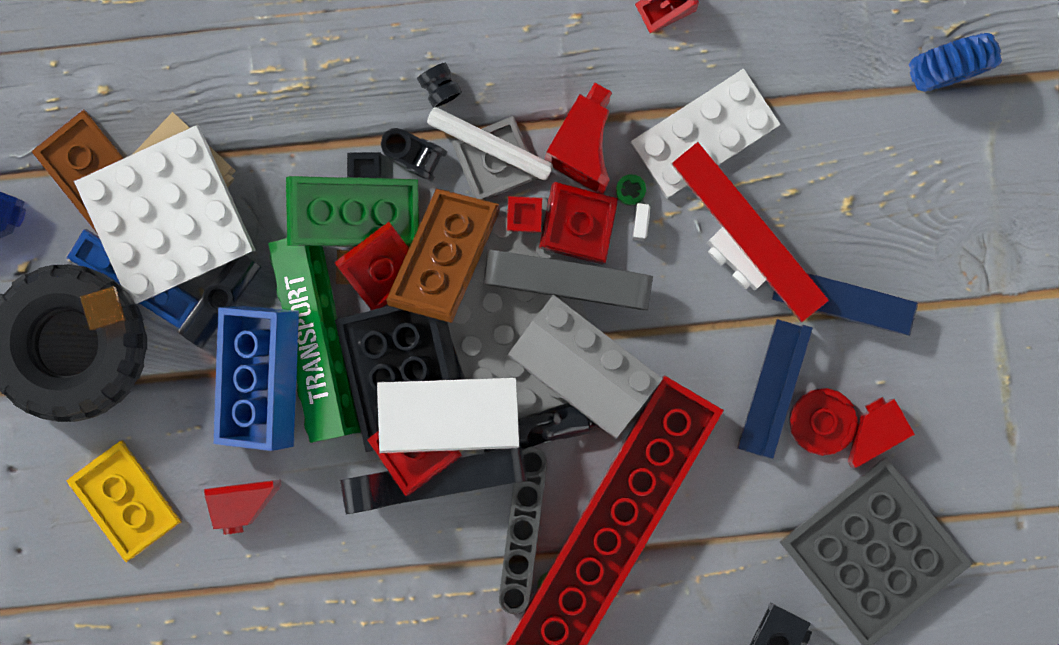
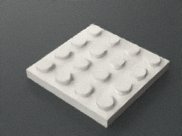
(164, 215)

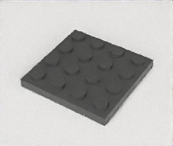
(875, 553)

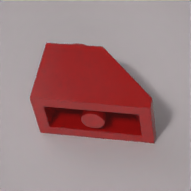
(878, 431)

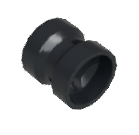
(439, 85)

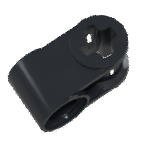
(414, 153)

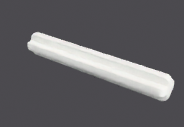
(489, 143)

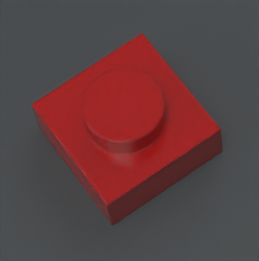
(524, 214)

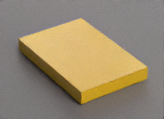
(124, 501)

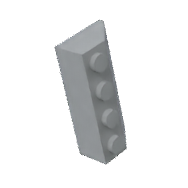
(584, 366)

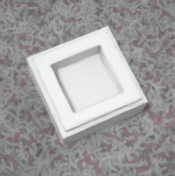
(641, 222)

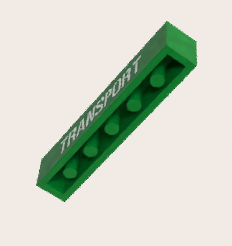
(321, 369)

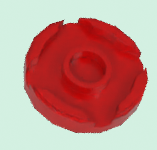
(823, 421)

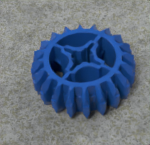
(955, 62)

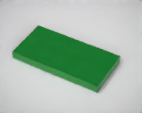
(349, 209)

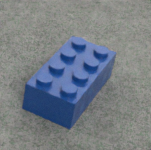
(256, 377)

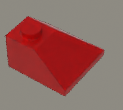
(238, 504)

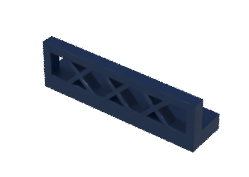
(774, 388)

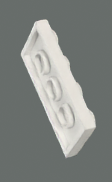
(720, 120)

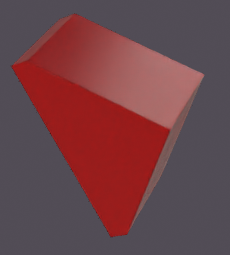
(662, 13)

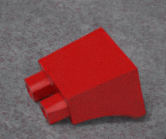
(578, 143)

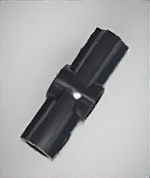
(204, 318)

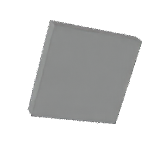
(488, 174)

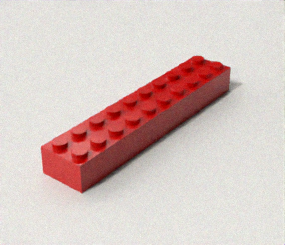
(619, 518)

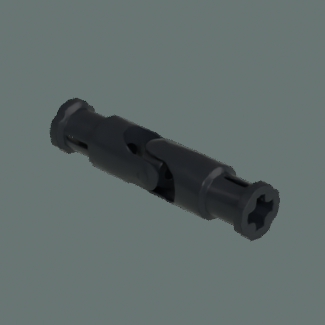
(555, 425)

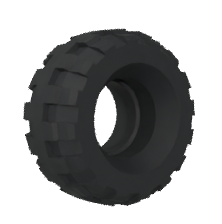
(27, 380)

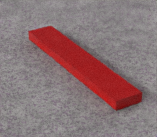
(749, 232)

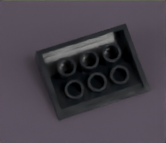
(392, 348)

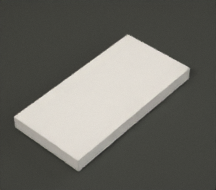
(447, 415)

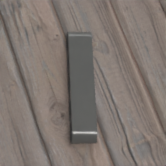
(568, 280)
(527, 546)

